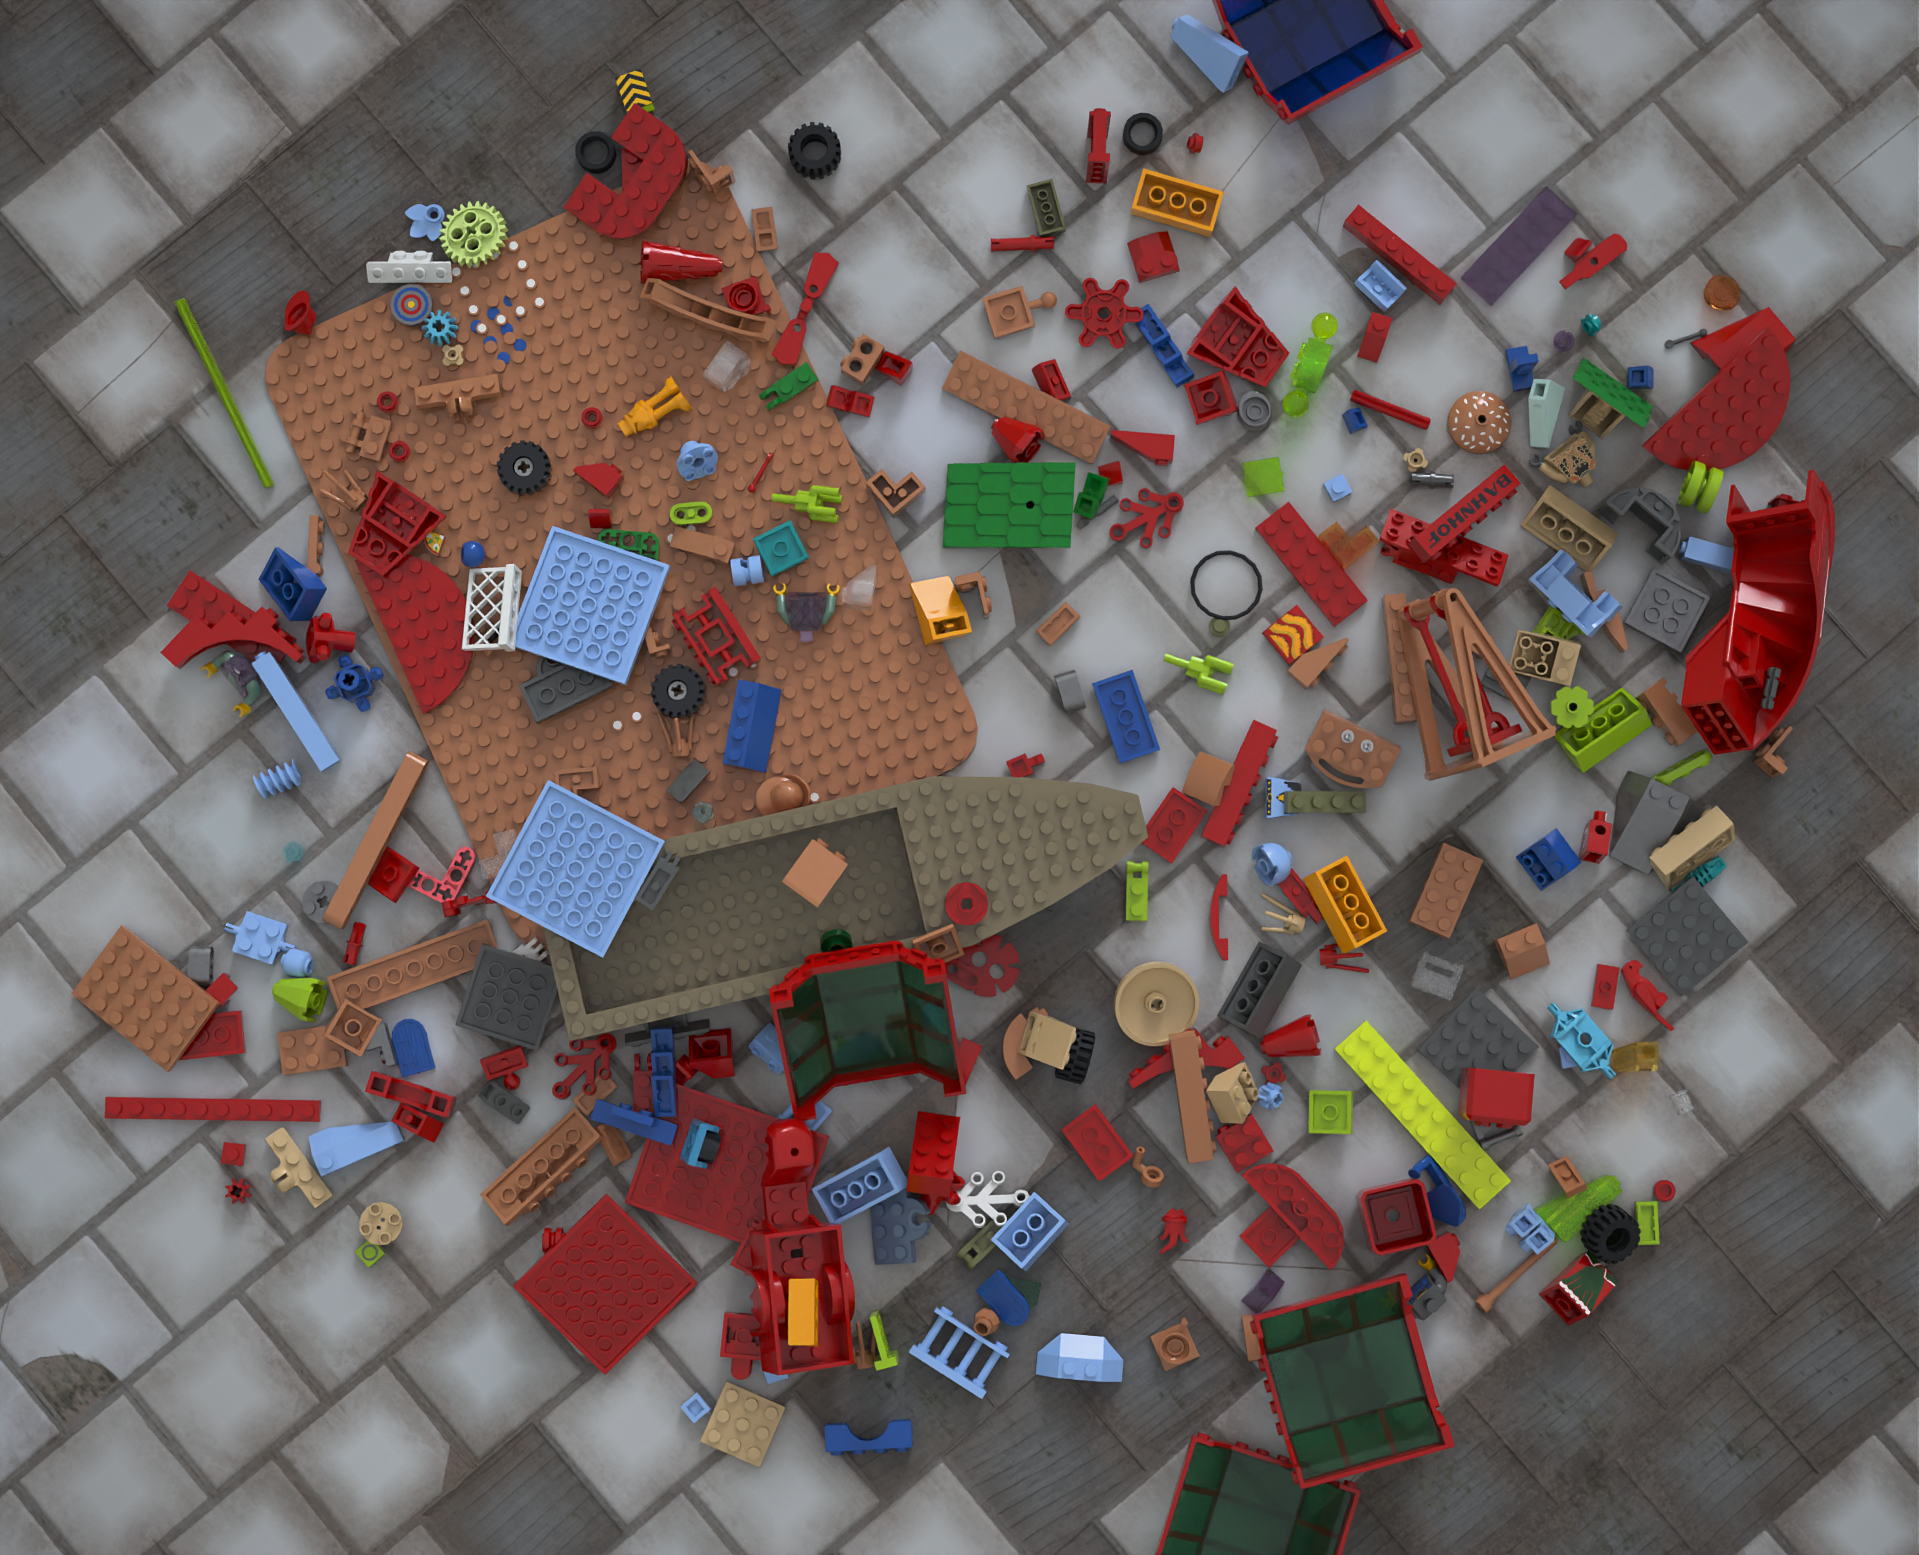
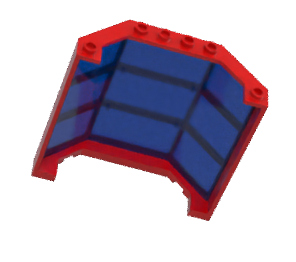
(1313, 48)

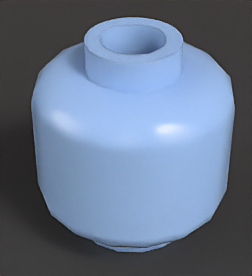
(297, 963)

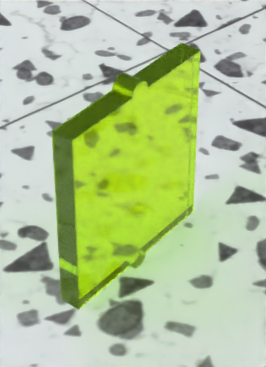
(1263, 477)

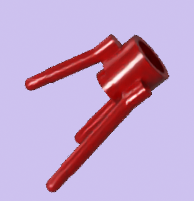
(1329, 958)

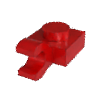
(1022, 766)

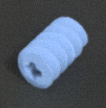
(278, 780)

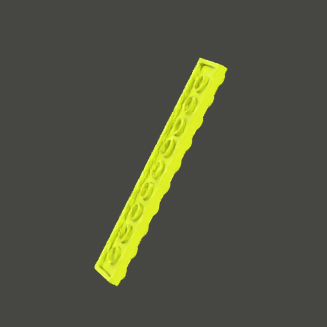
(1422, 1114)

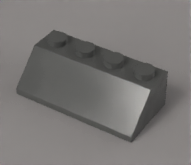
(1259, 990)

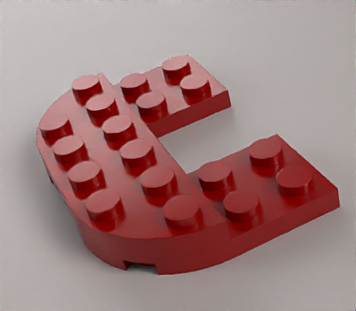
(649, 188)

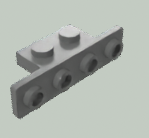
(680, 1025)

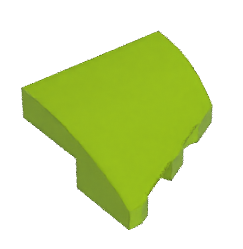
(1555, 625)

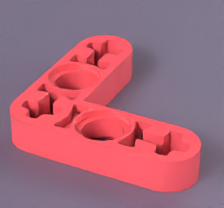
(447, 882)

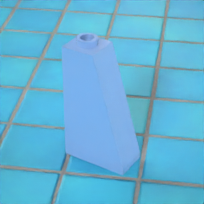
(1210, 51)

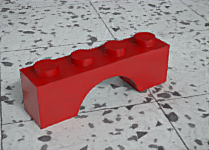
(411, 1094)

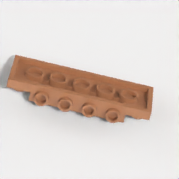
(542, 1168)

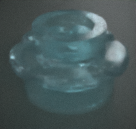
(708, 812)
(297, 856)

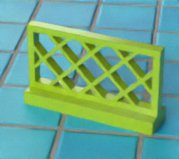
(886, 1357)

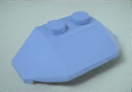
(1080, 1359)

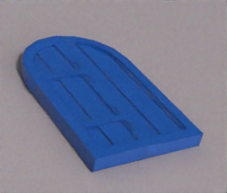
(412, 1047)
(1004, 1299)

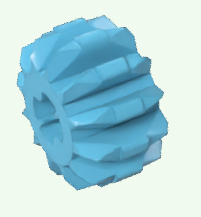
(448, 324)

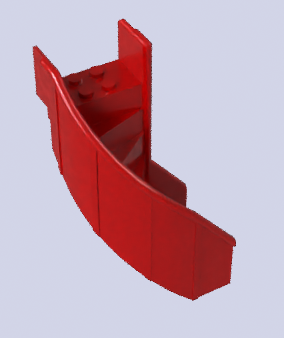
(1772, 620)

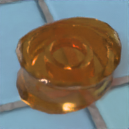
(1722, 292)

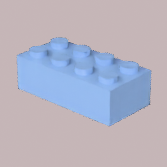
(860, 1186)

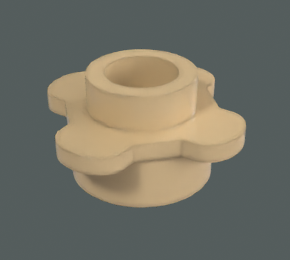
(457, 359)
(1409, 458)

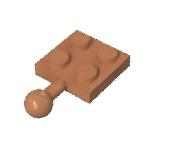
(1010, 311)

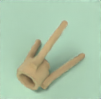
(1293, 922)

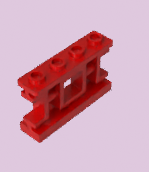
(730, 628)

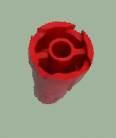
(676, 264)

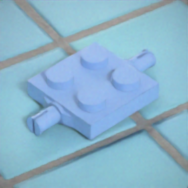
(259, 938)

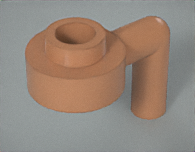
(1151, 1175)

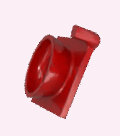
(745, 297)

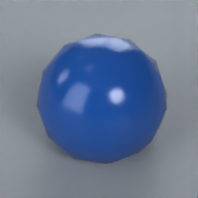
(472, 554)

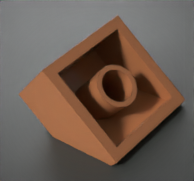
(1522, 951)

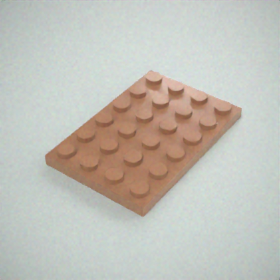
(145, 998)

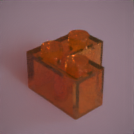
(1348, 549)

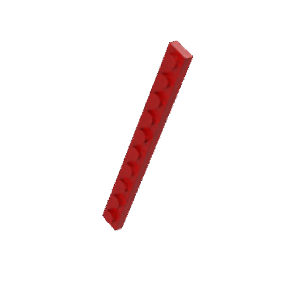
(212, 1109)

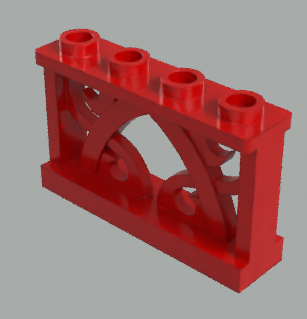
(1098, 159)

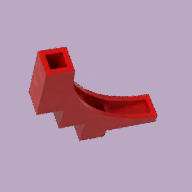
(199, 636)

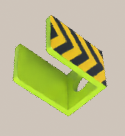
(634, 90)

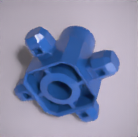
(362, 683)

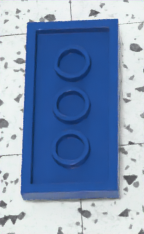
(1126, 716)

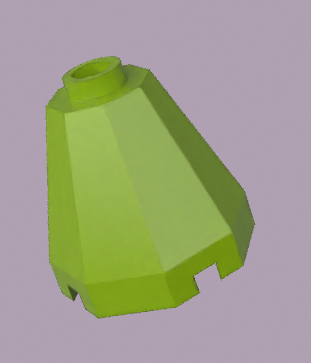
(301, 996)

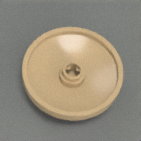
(1155, 1002)

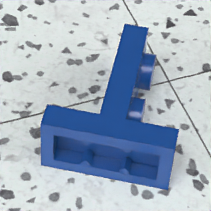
(1520, 367)

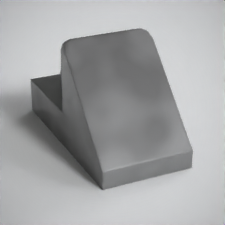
(383, 1039)

